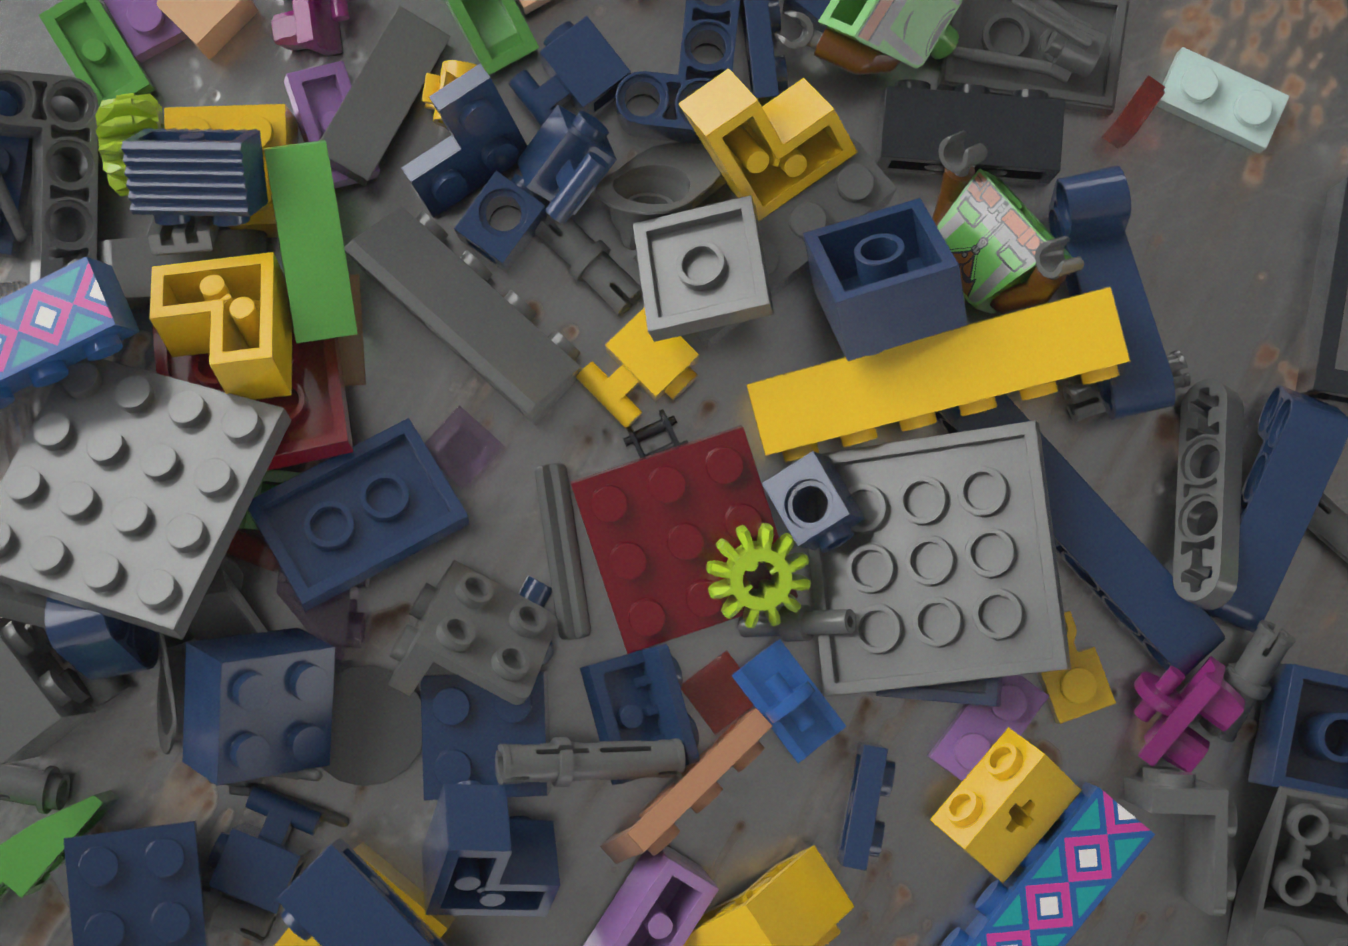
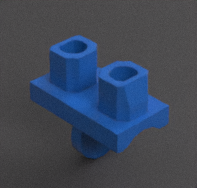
(788, 700)

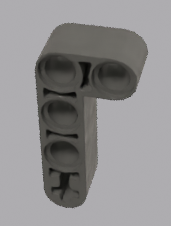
(50, 138)

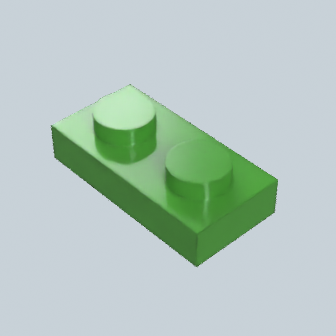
(95, 48)

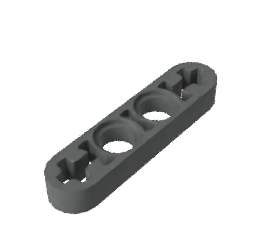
(1197, 494)

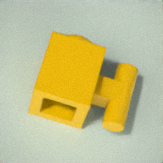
(654, 366)

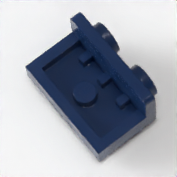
(640, 700)

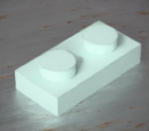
(1222, 100)

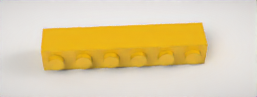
(940, 372)

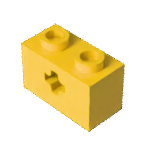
(1006, 804)

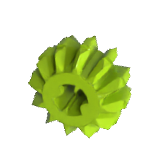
(116, 122)
(746, 558)

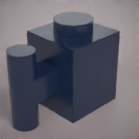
(580, 68)
(566, 161)
(258, 861)

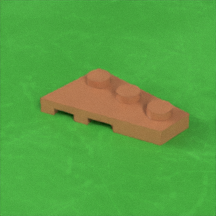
(696, 789)

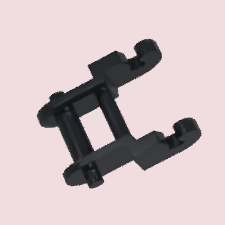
(651, 430)

